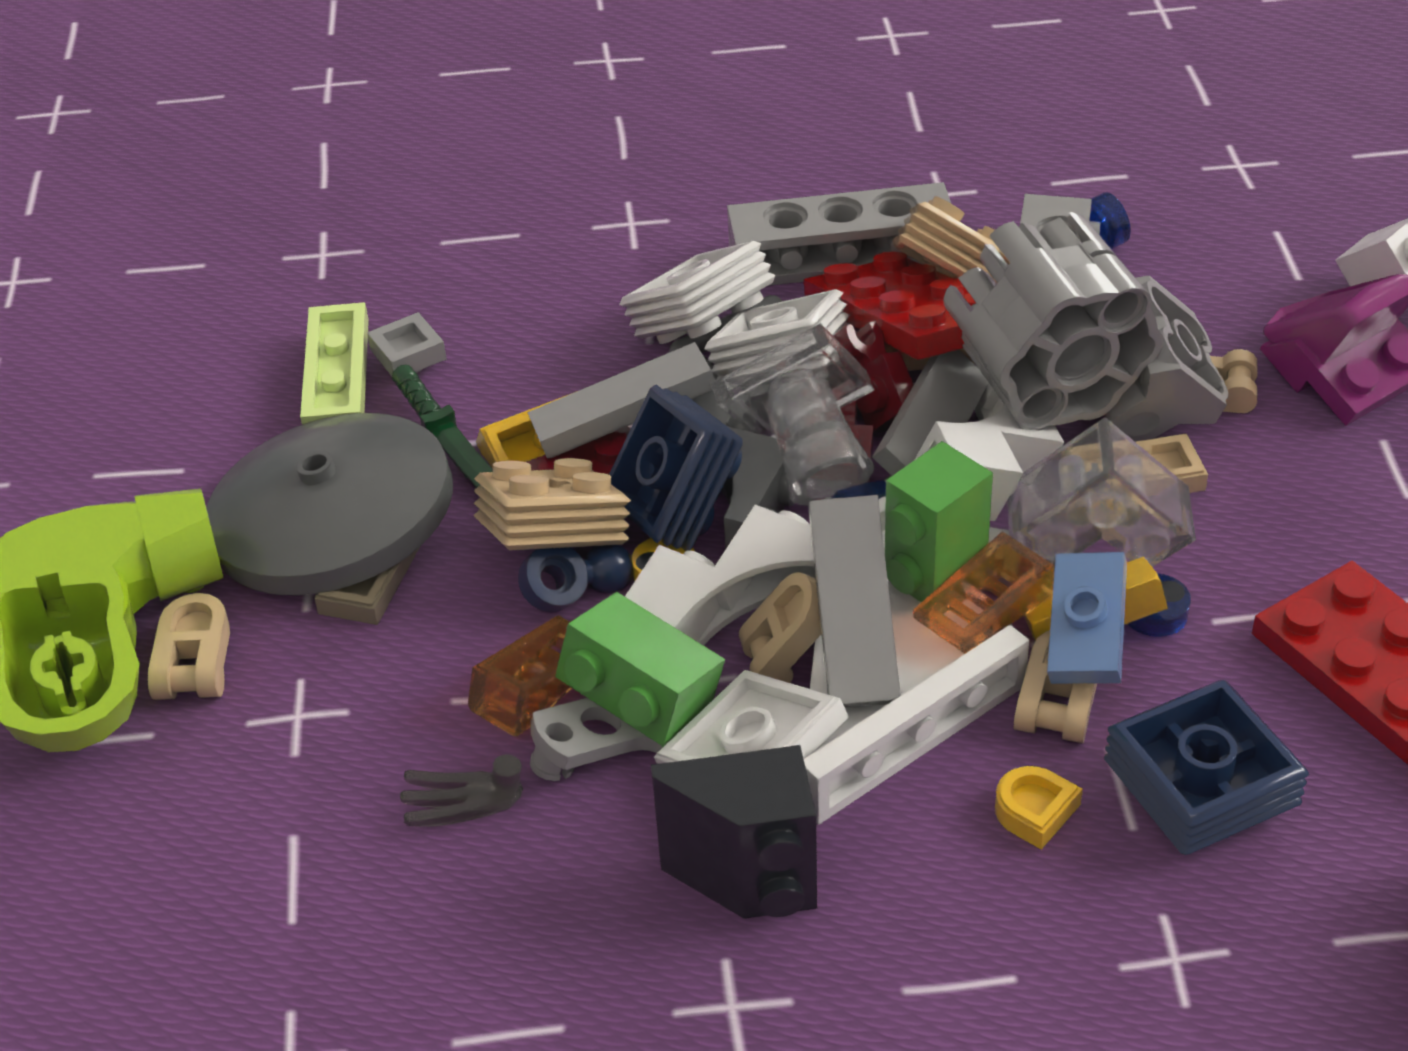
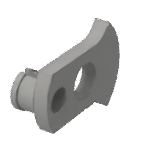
(566, 743)

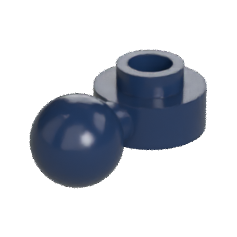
(604, 569)

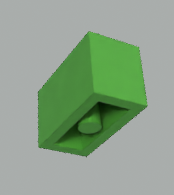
(935, 519)
(638, 667)

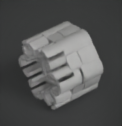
(1059, 325)

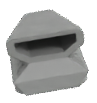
(1179, 383)

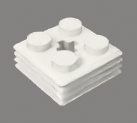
(697, 292)
(769, 326)

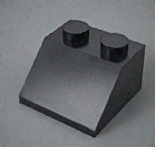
(740, 829)

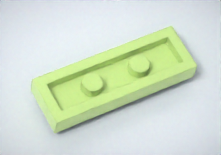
(335, 361)

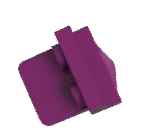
(1345, 345)

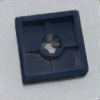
(675, 467)
(1205, 766)

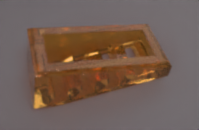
(1002, 557)
(520, 679)

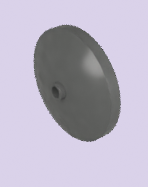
(329, 503)

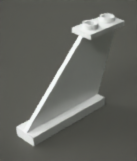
(938, 697)

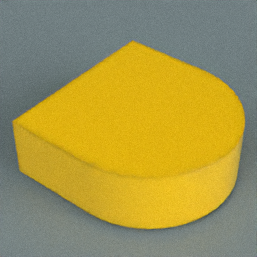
(1035, 803)

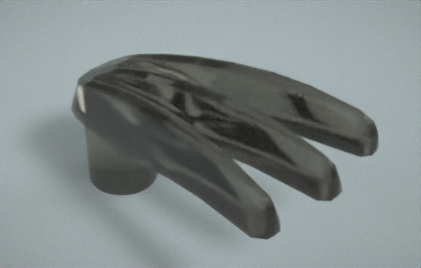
(462, 795)

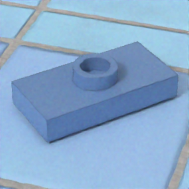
(1087, 618)

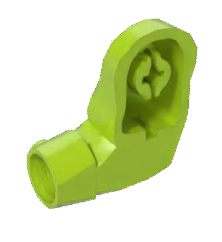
(72, 607)

